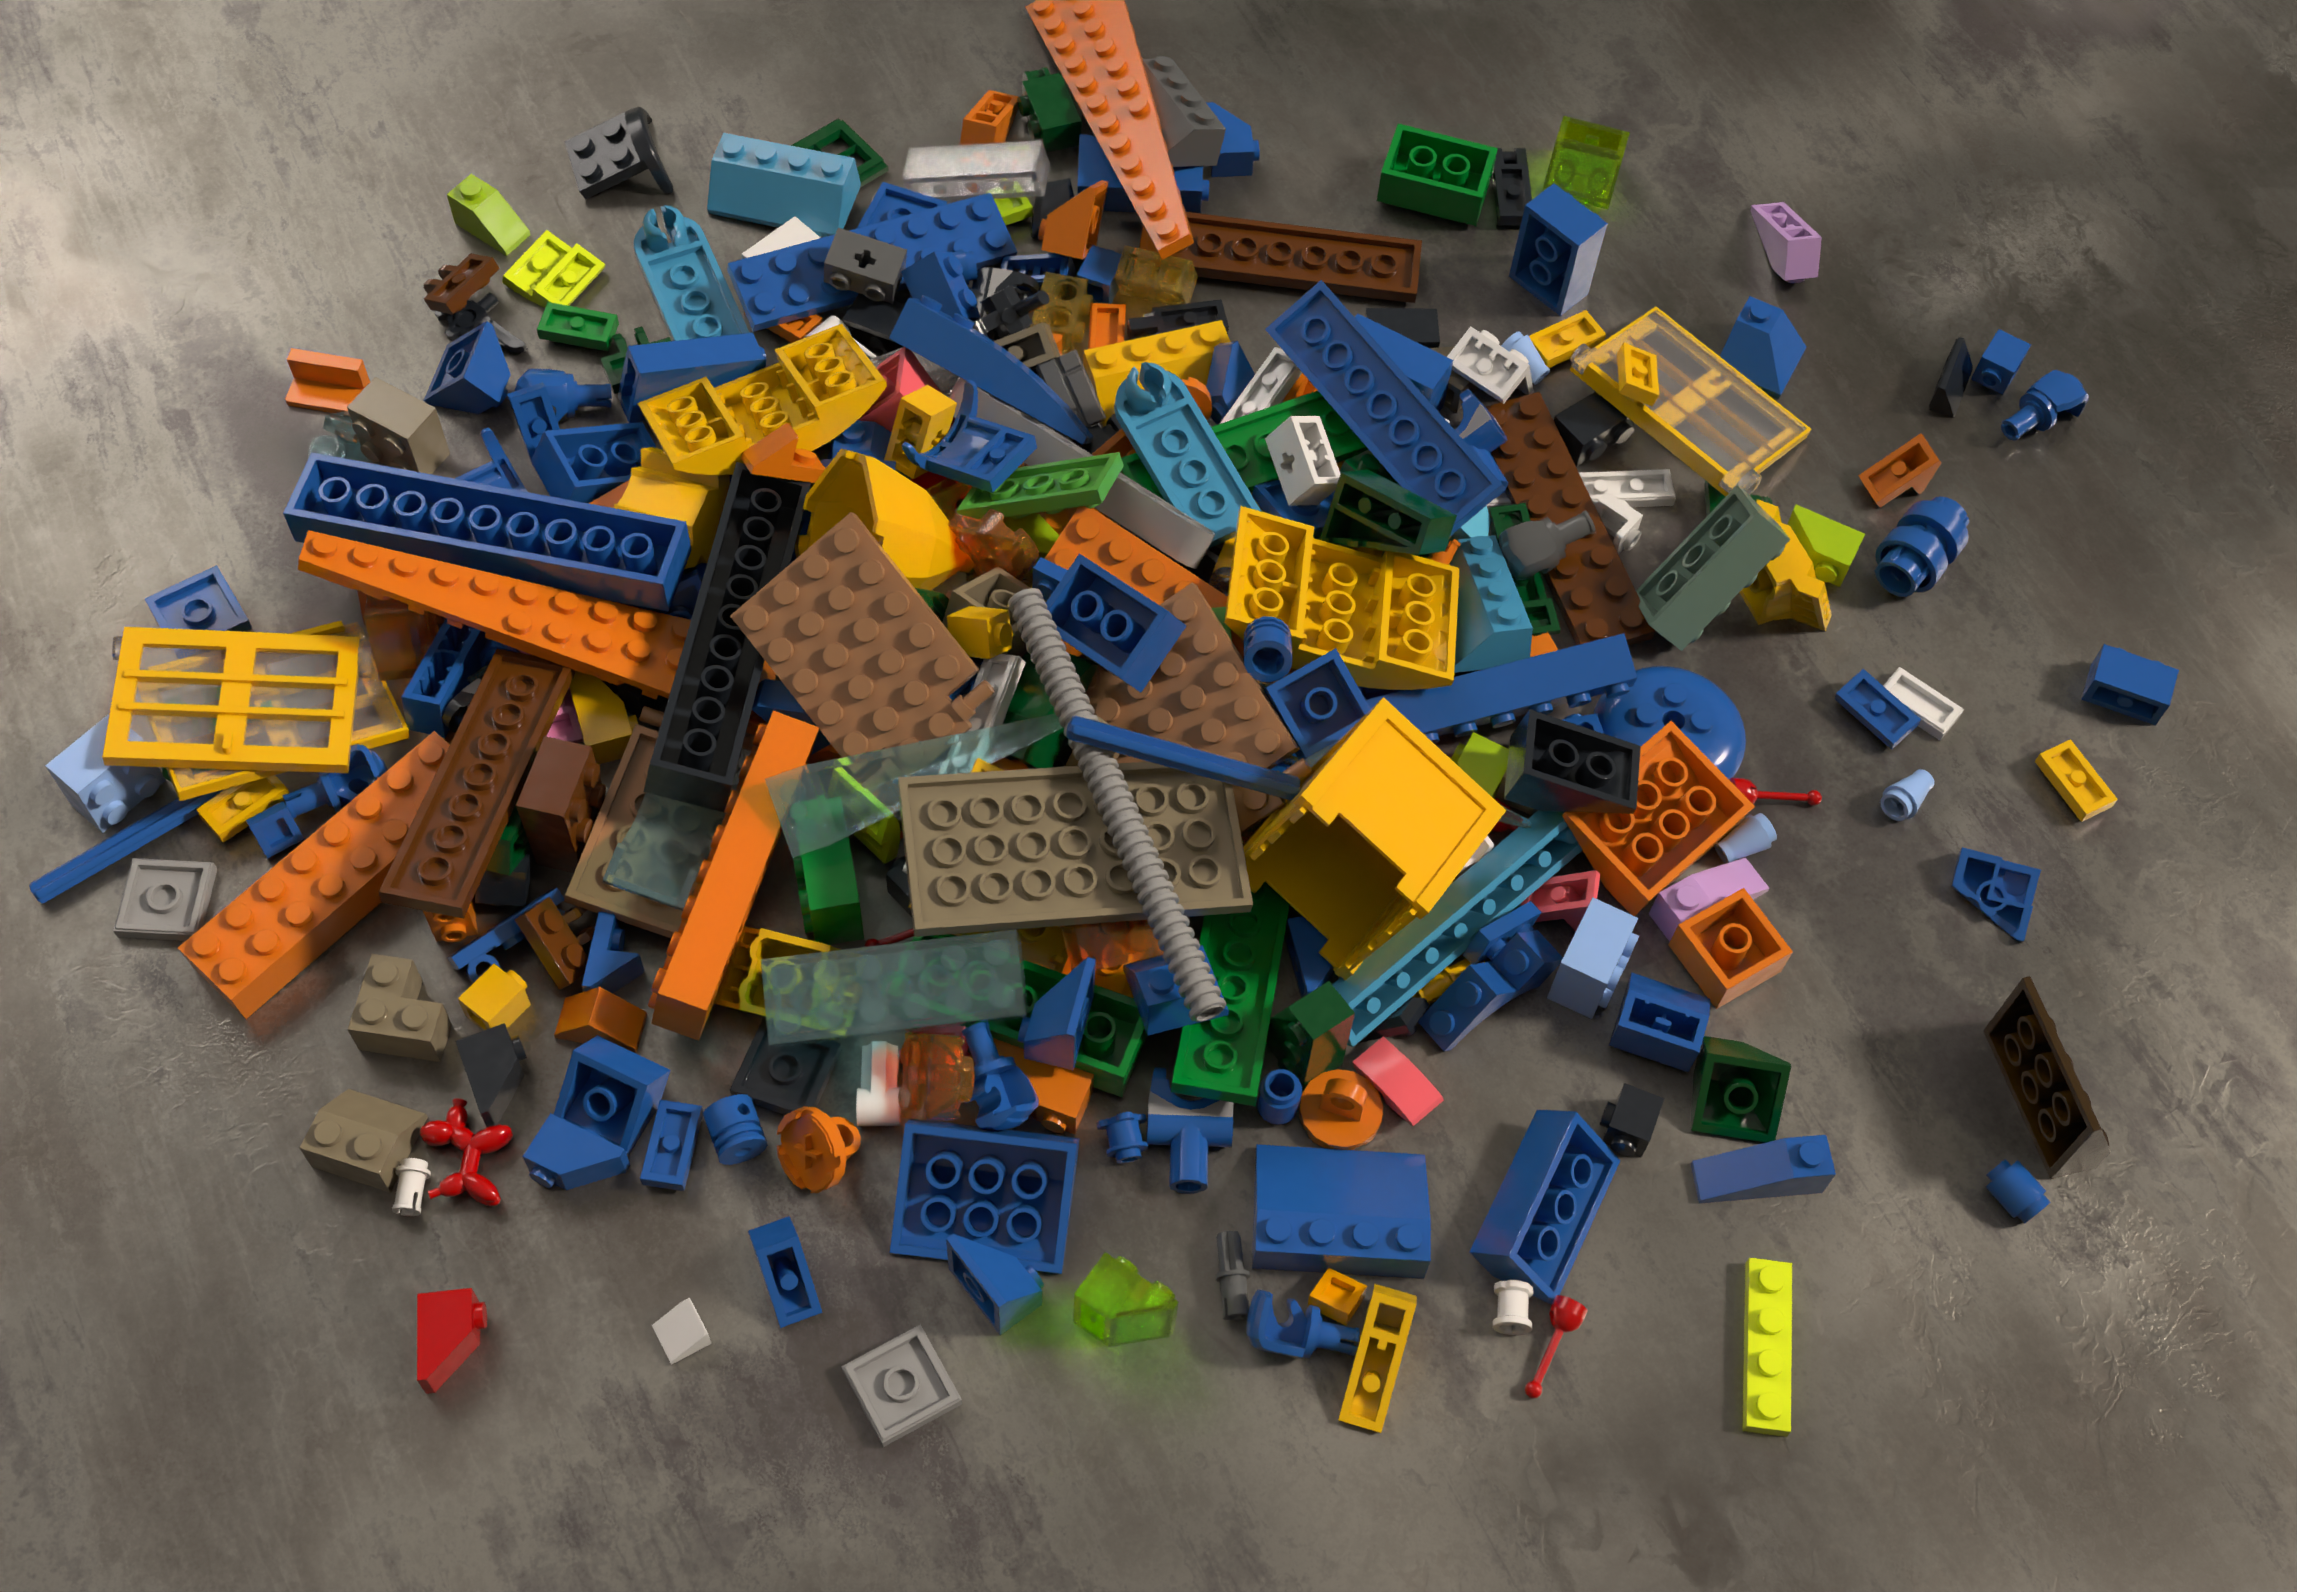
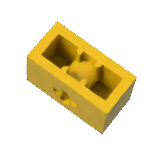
(923, 422)

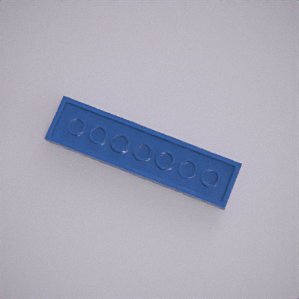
(791, 282)
(1383, 405)

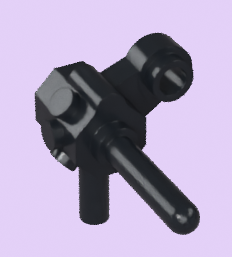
(1008, 313)

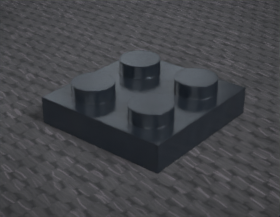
(785, 1075)

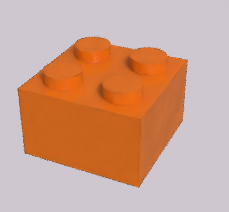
(1730, 948)

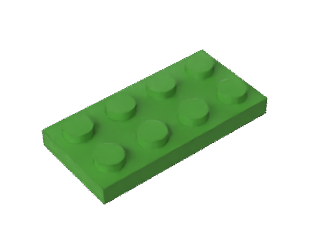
(1047, 488)

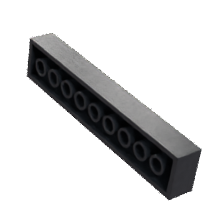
(718, 663)

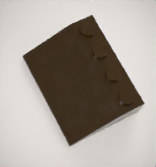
(2045, 1084)

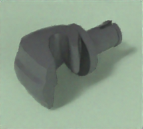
(1541, 544)

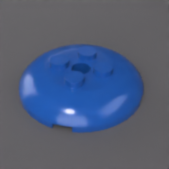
(1689, 702)

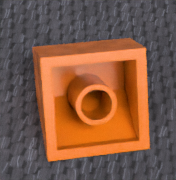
(1075, 224)

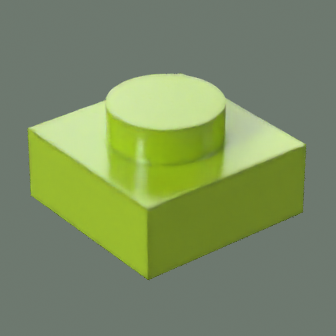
(1014, 209)

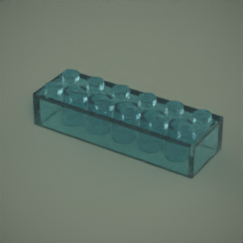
(894, 988)

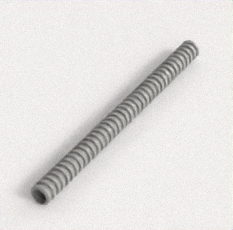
(1118, 810)

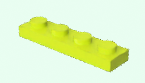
(1767, 1347)

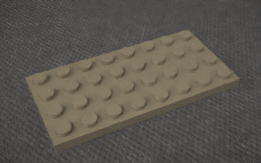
(1037, 853)

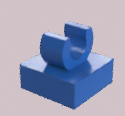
(275, 829)

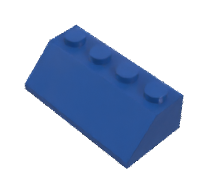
(1546, 1203)

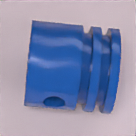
(1267, 649)
(735, 1131)

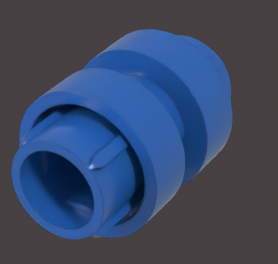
(1921, 546)

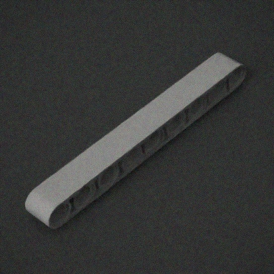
(1126, 500)

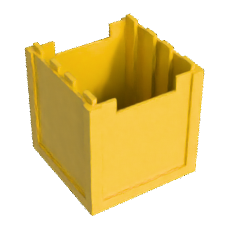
(1371, 836)

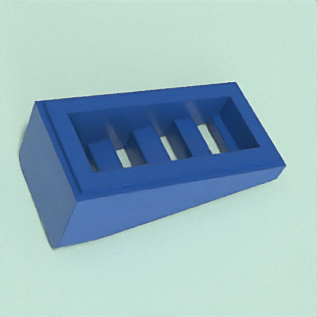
(1038, 264)

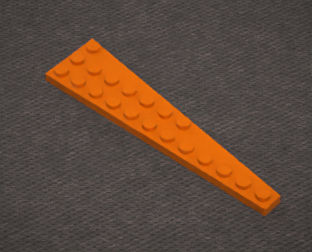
(1108, 80)
(558, 625)

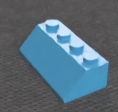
(779, 181)
(1490, 612)

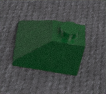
(1738, 1090)

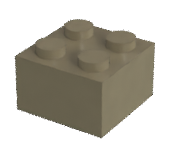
(398, 428)
(990, 591)

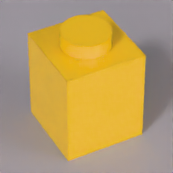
(981, 631)
(495, 998)

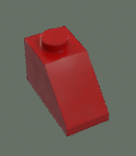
(446, 1333)

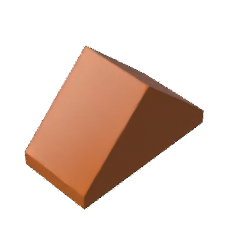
(603, 1015)

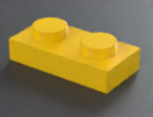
(1561, 339)
(1637, 375)
(2076, 780)
(231, 808)

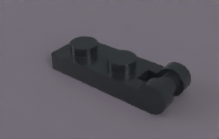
(1511, 185)

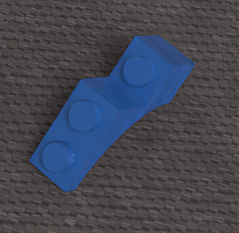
(1488, 986)

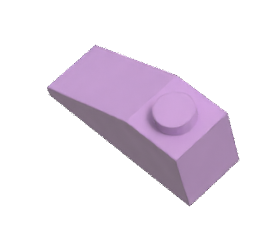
(1788, 241)
(1702, 891)

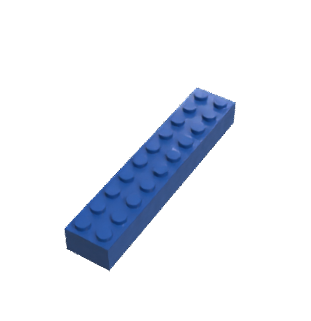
(494, 529)

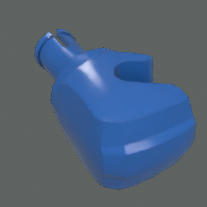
(564, 391)
(2044, 398)
(338, 788)
(1000, 1086)
(1297, 1335)

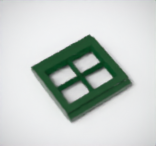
(839, 129)

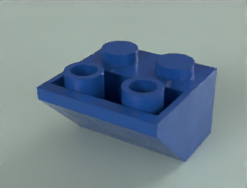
(1661, 1022)

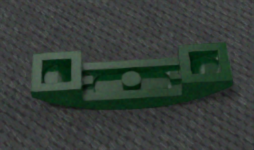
(1531, 591)

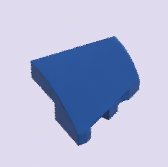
(1997, 889)

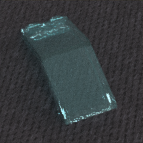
(666, 848)

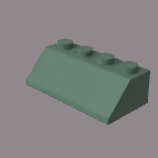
(1710, 568)

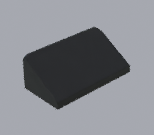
(1952, 380)

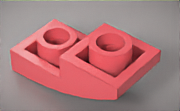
(1398, 1080)

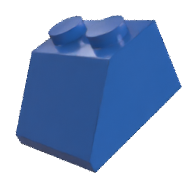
(611, 1092)

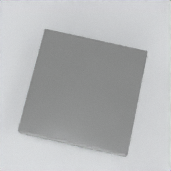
(165, 899)
(901, 1385)

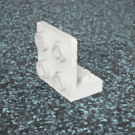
(1491, 366)

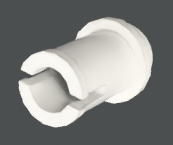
(410, 1186)

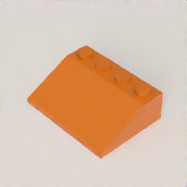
(1678, 817)

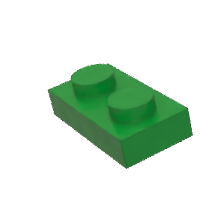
(577, 326)

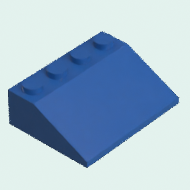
(986, 1187)
(1341, 1211)

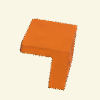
(324, 380)

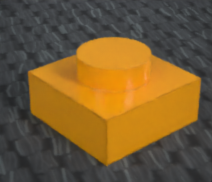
(1337, 1296)

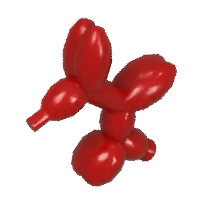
(483, 1142)

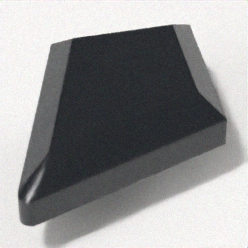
(1055, 195)
(1401, 1021)

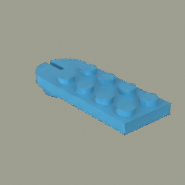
(685, 278)
(1181, 450)

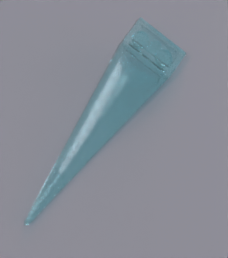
(846, 794)

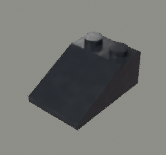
(1570, 768)

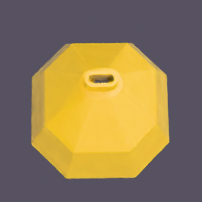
(895, 513)

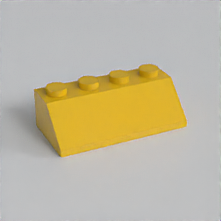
(1180, 351)

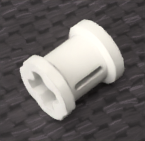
(1512, 1307)

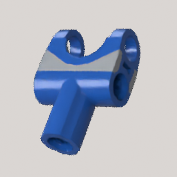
(1481, 432)
(1188, 1130)

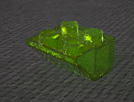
(1587, 161)
(1122, 1305)

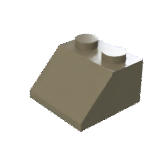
(362, 1138)

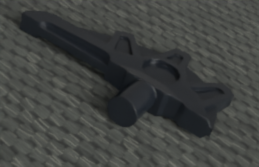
(474, 315)

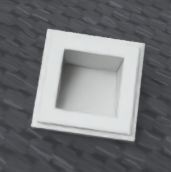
(681, 1332)

